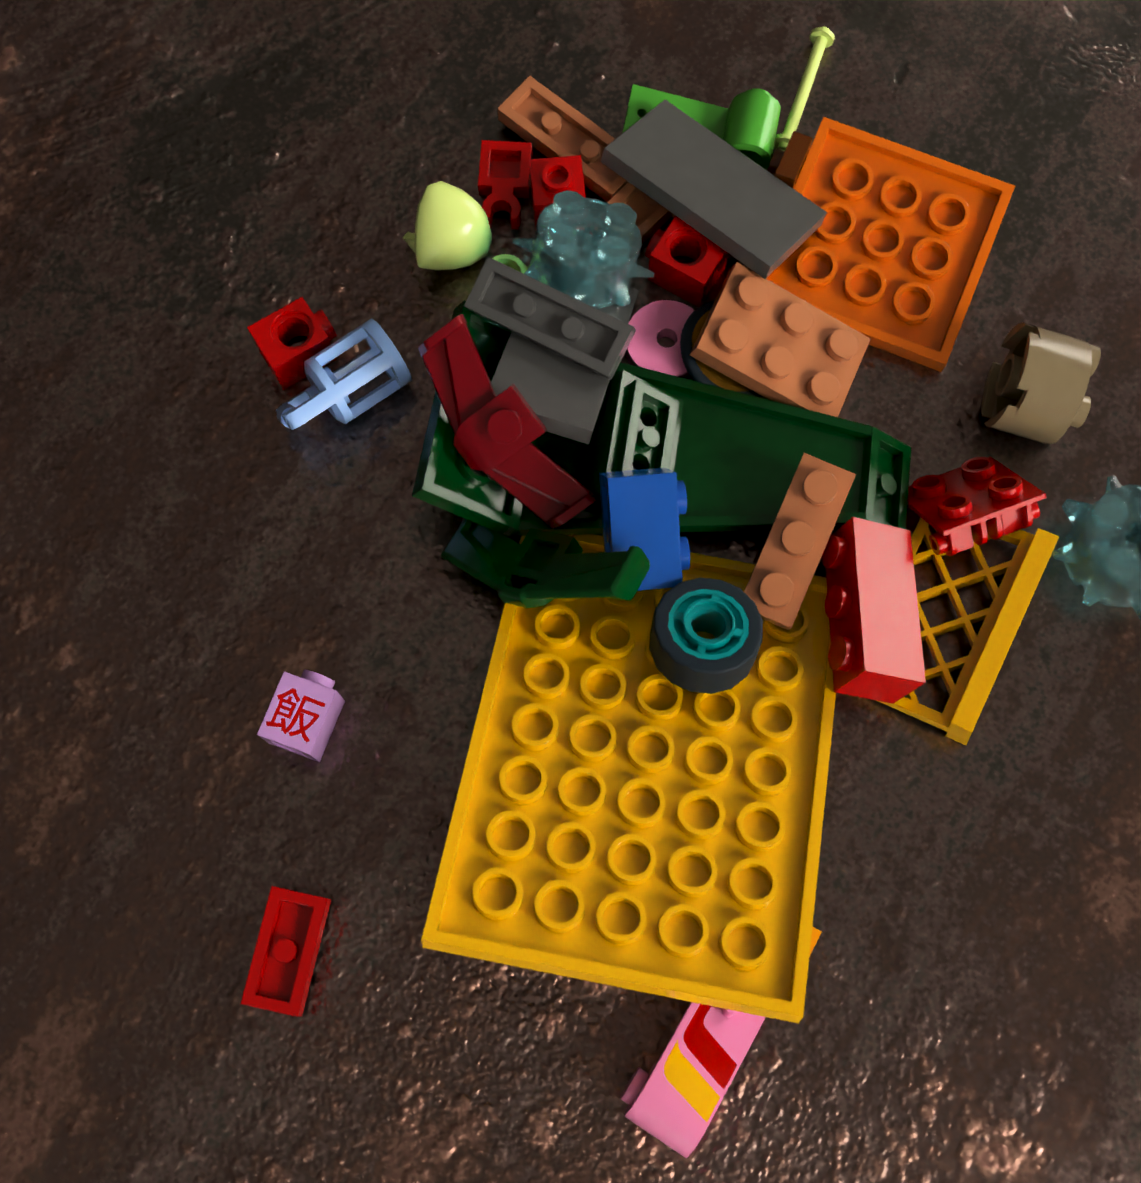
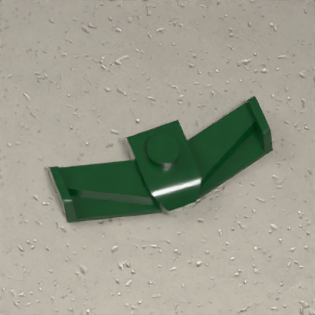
(544, 566)

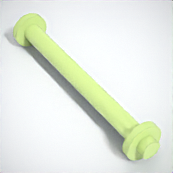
(821, 39)

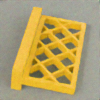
(995, 635)

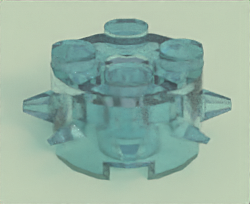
(586, 249)
(1106, 546)

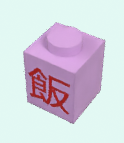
(302, 714)

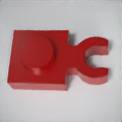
(504, 177)

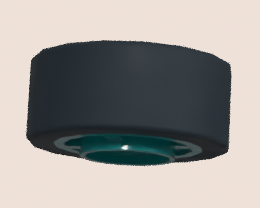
(699, 662)

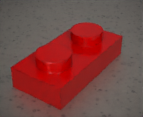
(286, 951)

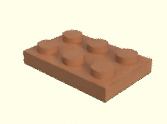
(779, 344)

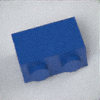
(644, 512)

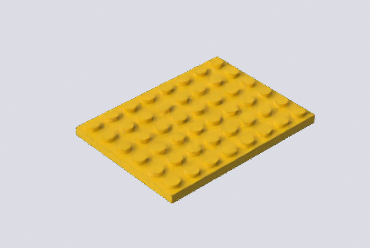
(642, 822)

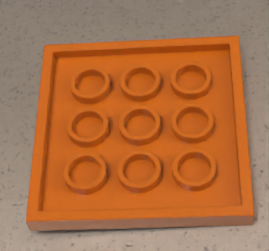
(896, 241)

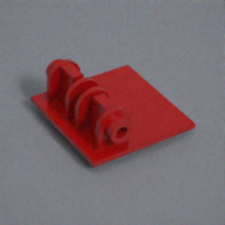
(974, 503)

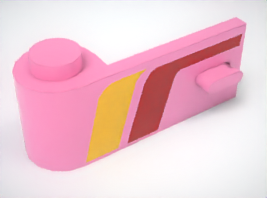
(691, 1075)

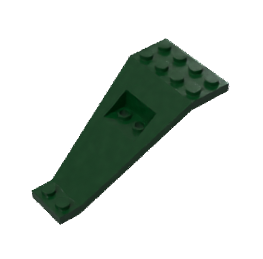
(722, 443)

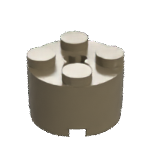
(1040, 384)

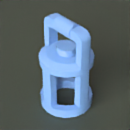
(331, 389)

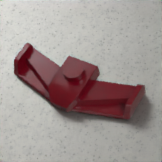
(498, 430)

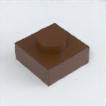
(789, 162)

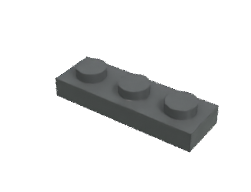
(550, 318)

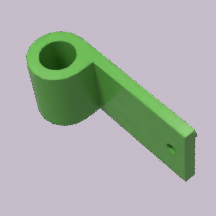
(747, 125)

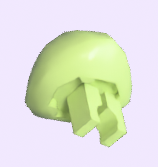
(449, 229)

